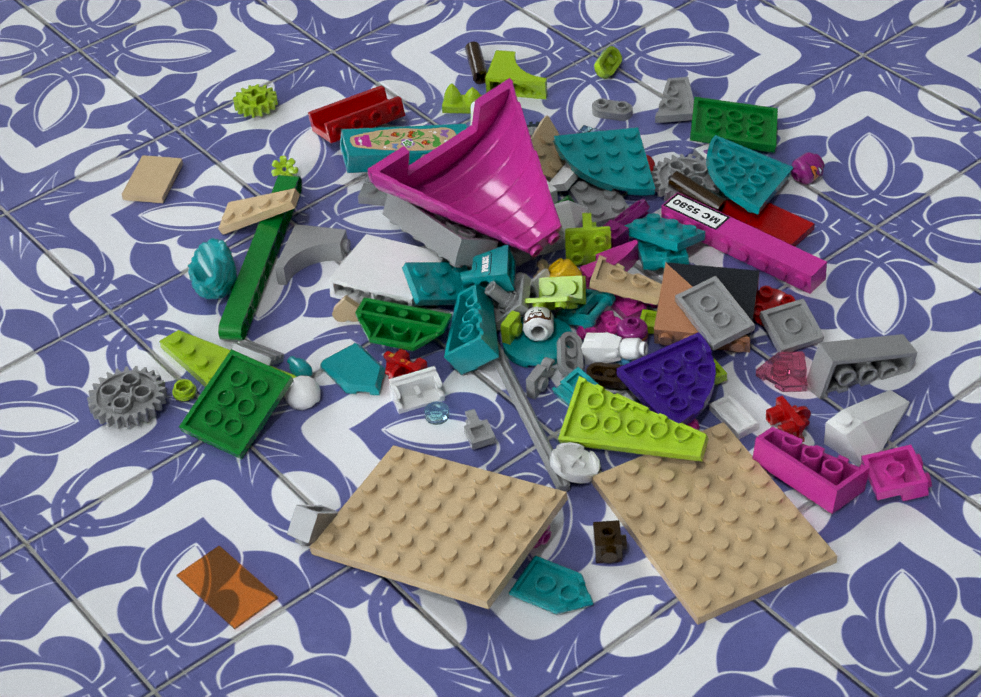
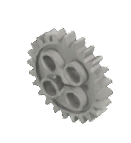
(691, 167)
(127, 397)

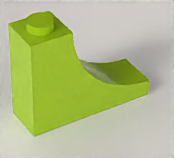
(505, 67)

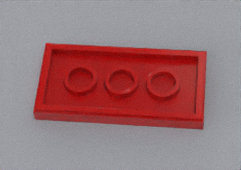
(773, 221)

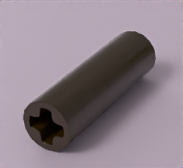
(476, 62)
(696, 191)

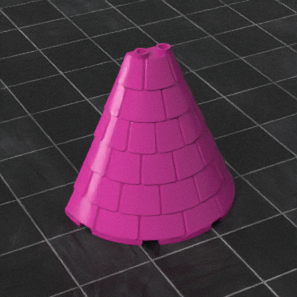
(481, 177)

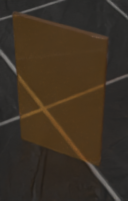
(227, 587)

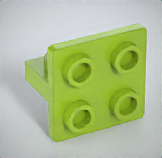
(586, 242)

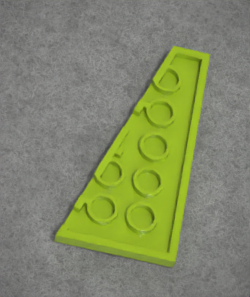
(196, 355)
(620, 424)

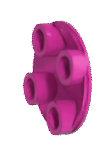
(605, 323)

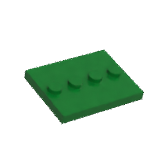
(738, 122)
(236, 404)

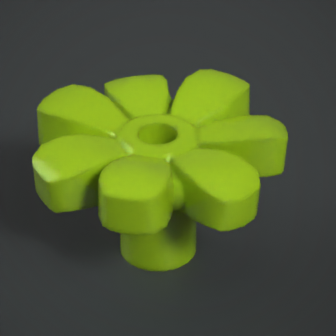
(280, 167)

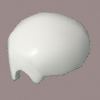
(303, 393)

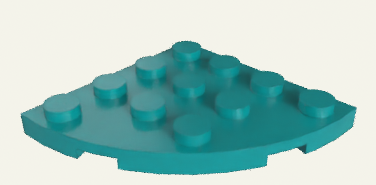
(608, 159)
(745, 174)

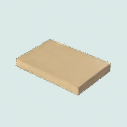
(152, 179)

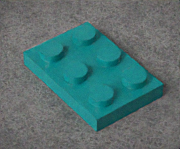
(665, 232)
(434, 282)

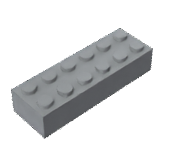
(447, 238)

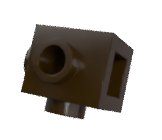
(608, 541)

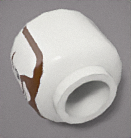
(538, 323)

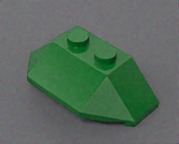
(400, 324)

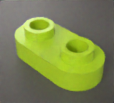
(608, 62)

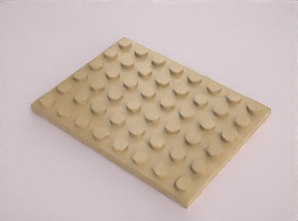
(440, 525)
(714, 525)

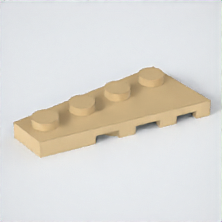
(255, 209)

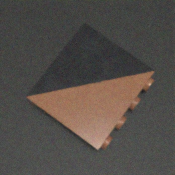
(672, 323)

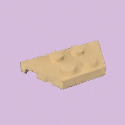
(544, 145)

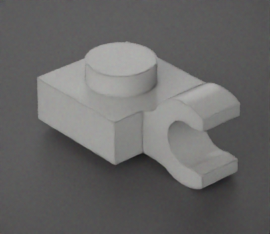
(478, 432)

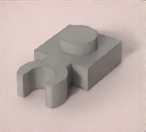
(538, 378)

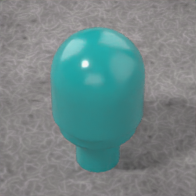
(299, 367)

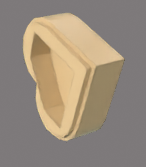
(345, 310)

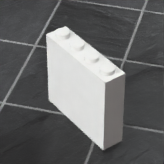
(376, 270)

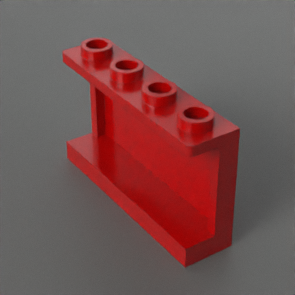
(355, 112)

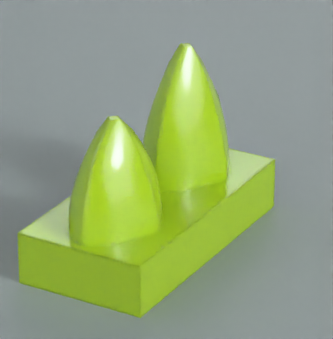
(457, 103)

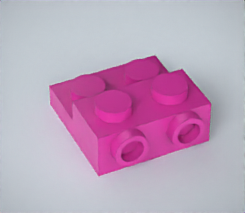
(897, 473)

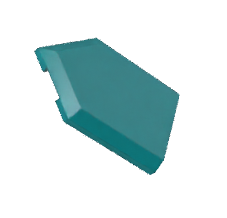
(354, 370)
(551, 587)

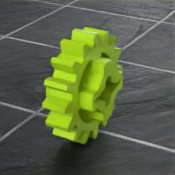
(255, 100)

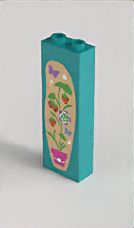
(368, 146)

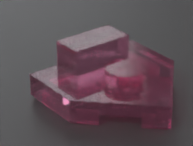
(785, 371)

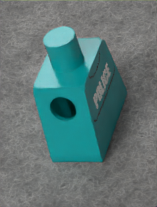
(495, 266)

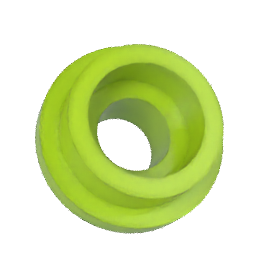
(184, 390)

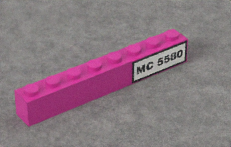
(748, 243)

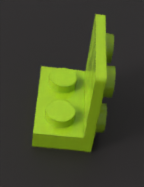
(560, 292)

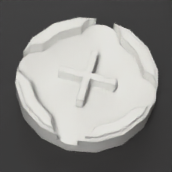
(574, 463)

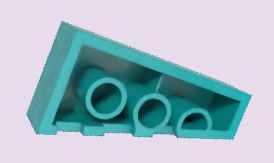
(472, 331)

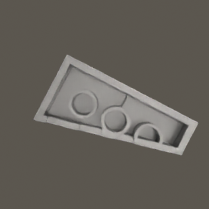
(858, 361)

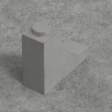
(310, 246)

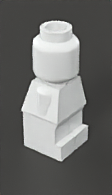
(611, 348)

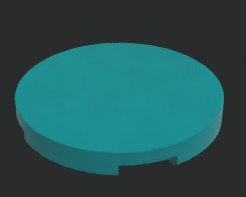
(529, 352)

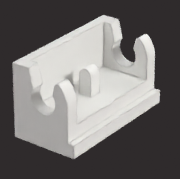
(416, 389)

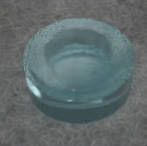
(436, 413)

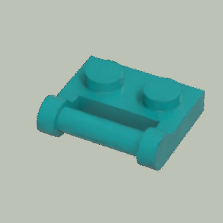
(579, 316)

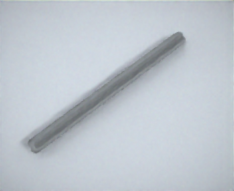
(528, 417)

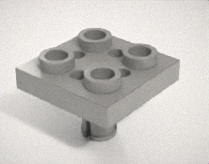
(510, 300)

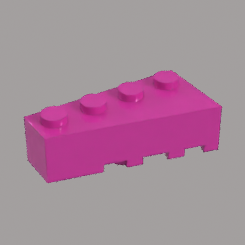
(809, 470)

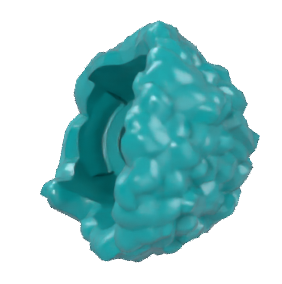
(212, 270)

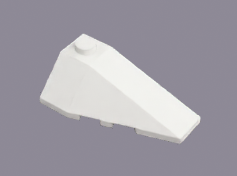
(865, 426)

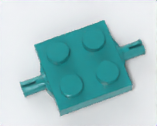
(654, 256)

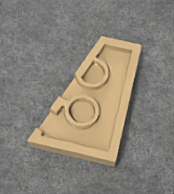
(626, 285)

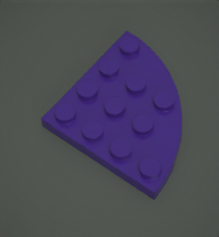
(673, 379)

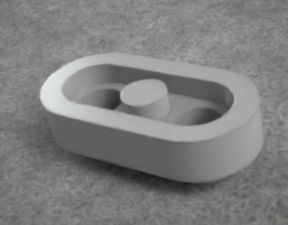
(612, 109)
(569, 356)

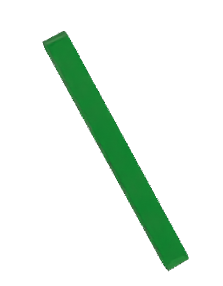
(256, 268)

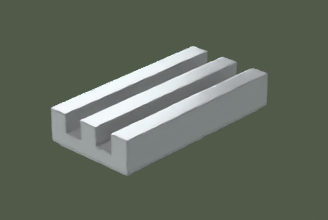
(258, 352)

